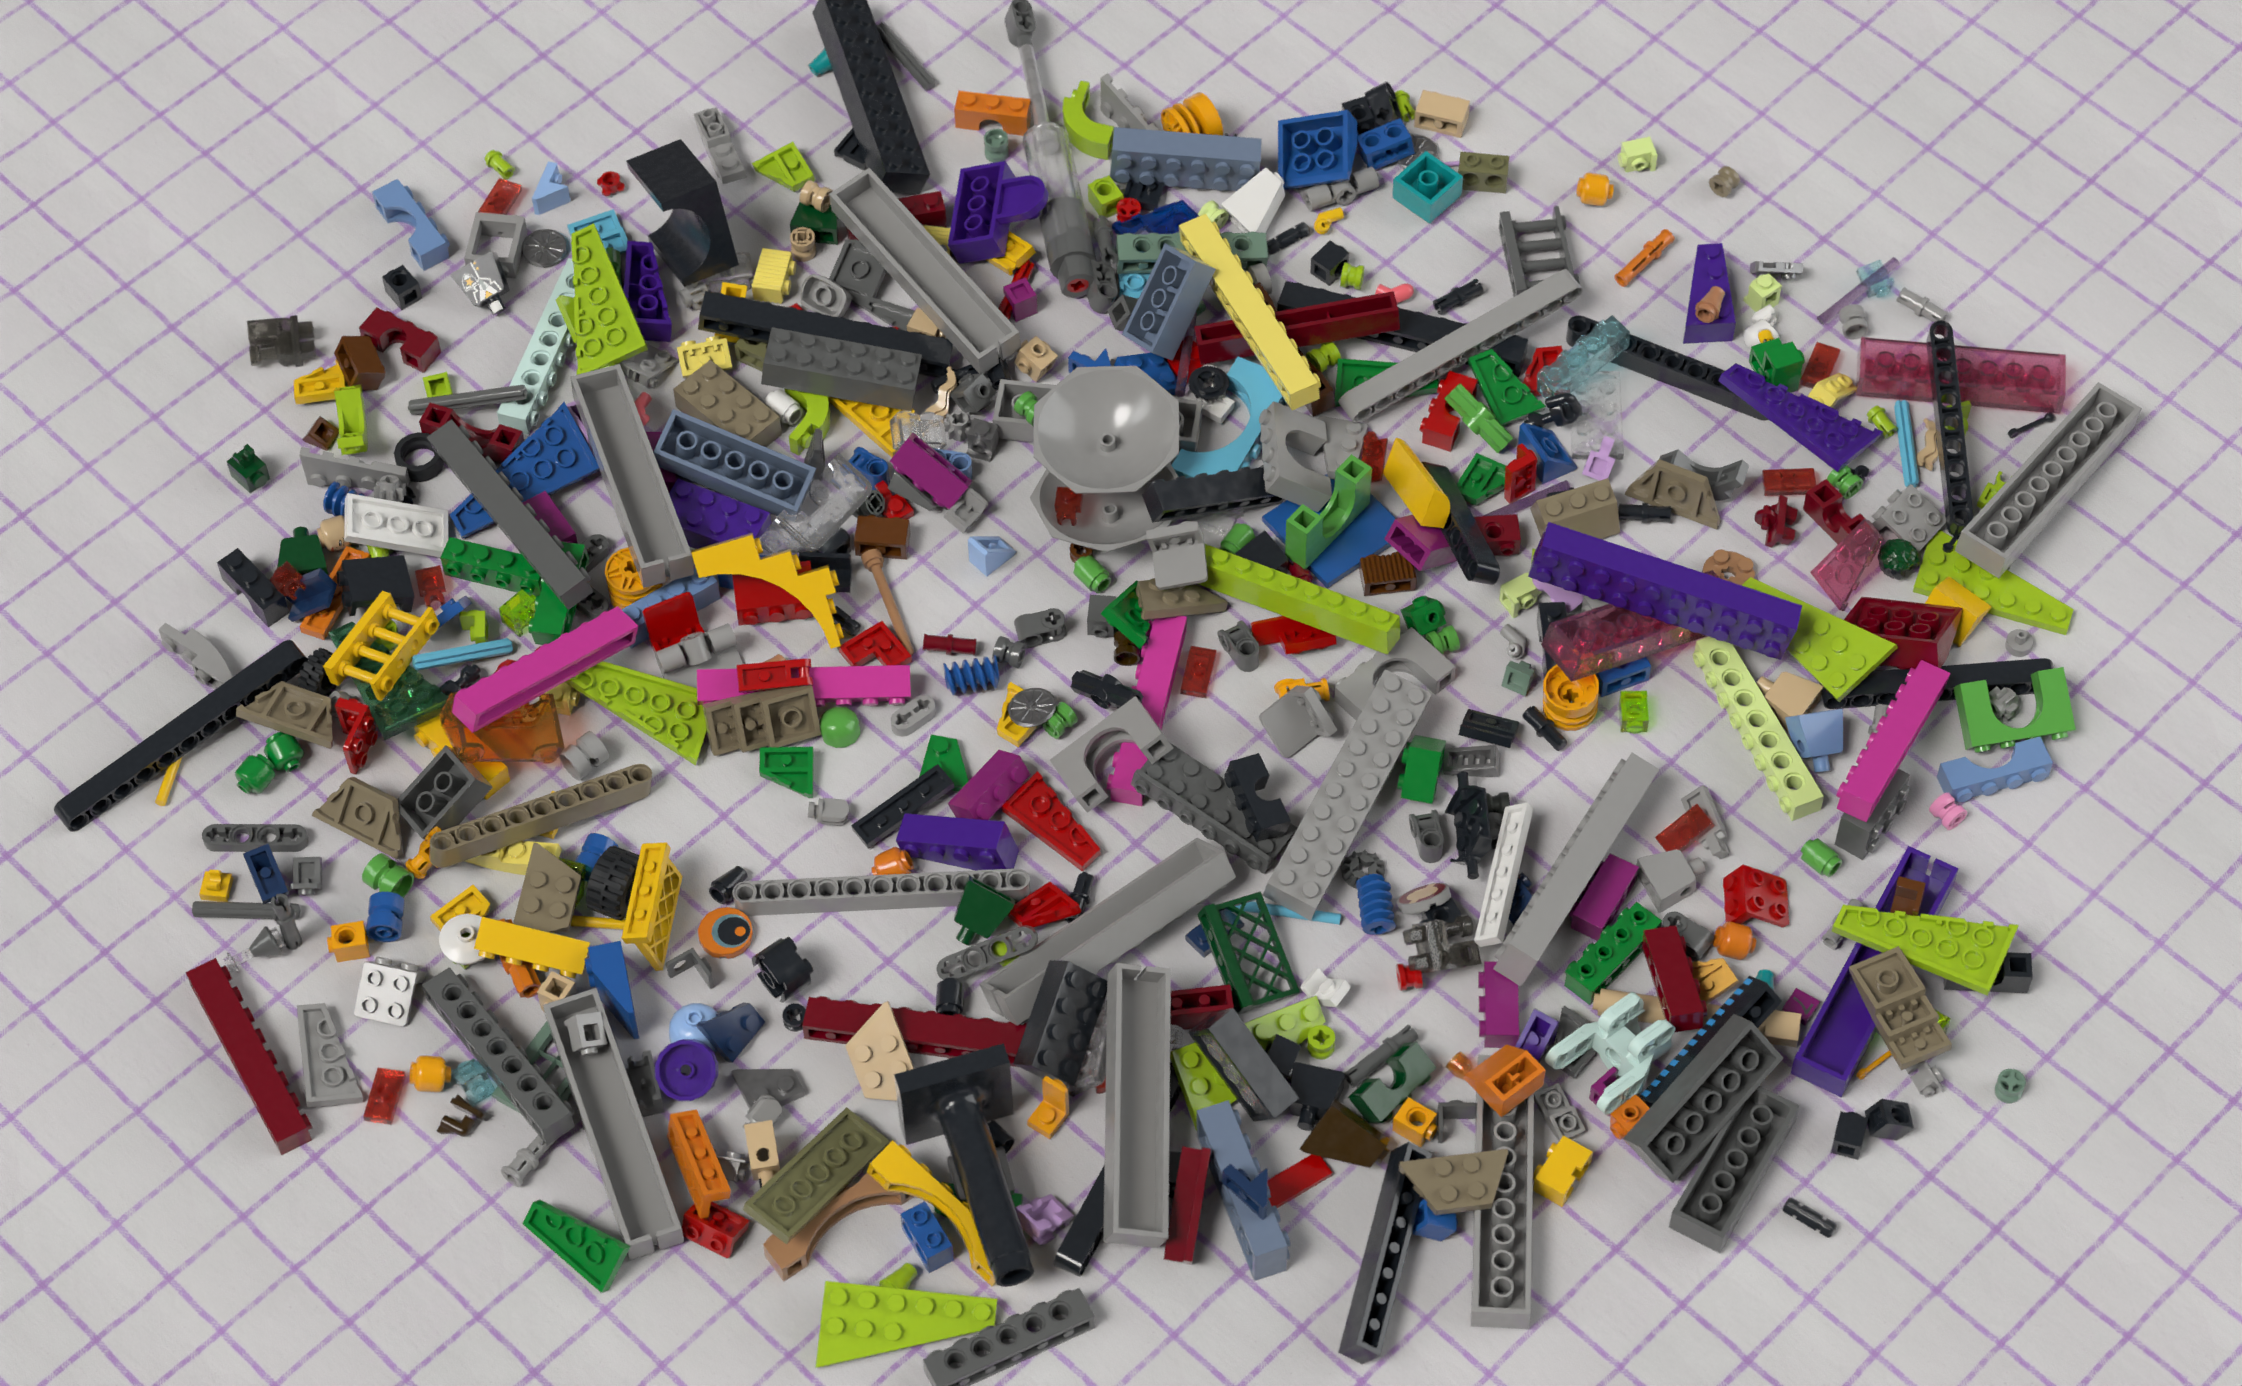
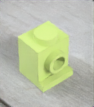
(1638, 155)
(1761, 289)
(1518, 594)

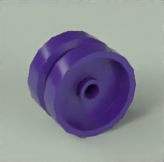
(678, 1084)

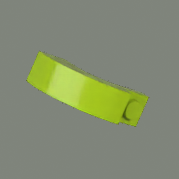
(1084, 134)
(816, 417)
(351, 420)

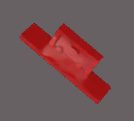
(1291, 634)

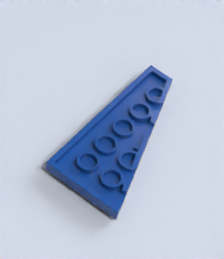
(544, 462)

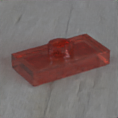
(501, 197)
(1820, 364)
(1788, 481)
(1198, 672)
(1685, 830)
(384, 1096)

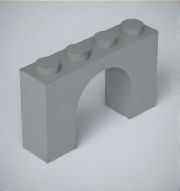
(1282, 473)
(1409, 655)
(1079, 760)

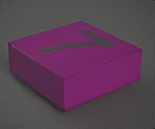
(1803, 1004)

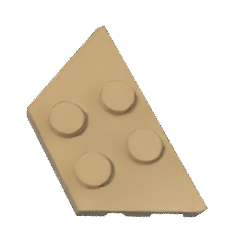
(878, 1054)

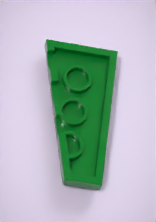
(1355, 372)
(580, 1245)

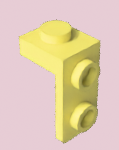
(1832, 389)

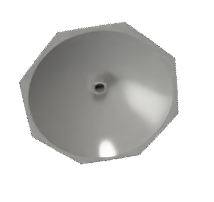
(1106, 429)
(1106, 519)

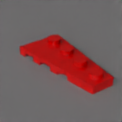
(1043, 815)

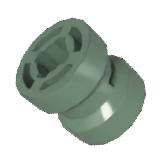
(996, 145)

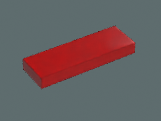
(1297, 1179)

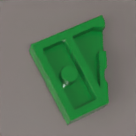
(1481, 479)
(947, 755)
(789, 767)

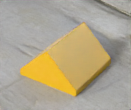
(1955, 595)

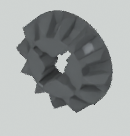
(1351, 866)

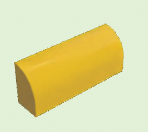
(1416, 486)

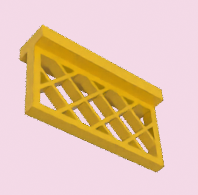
(652, 903)

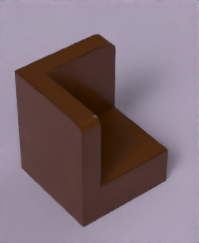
(1908, 896)

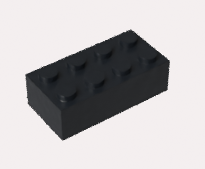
(1061, 1022)

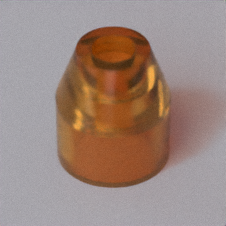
(1460, 1065)

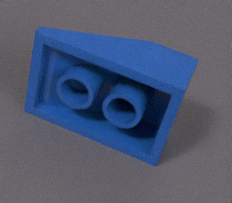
(609, 975)

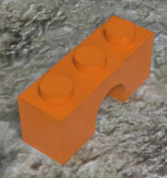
(1010, 112)

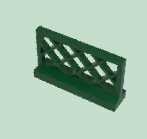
(1226, 958)

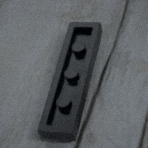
(909, 800)

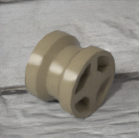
(1724, 181)

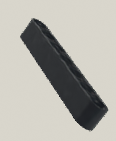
(1464, 533)

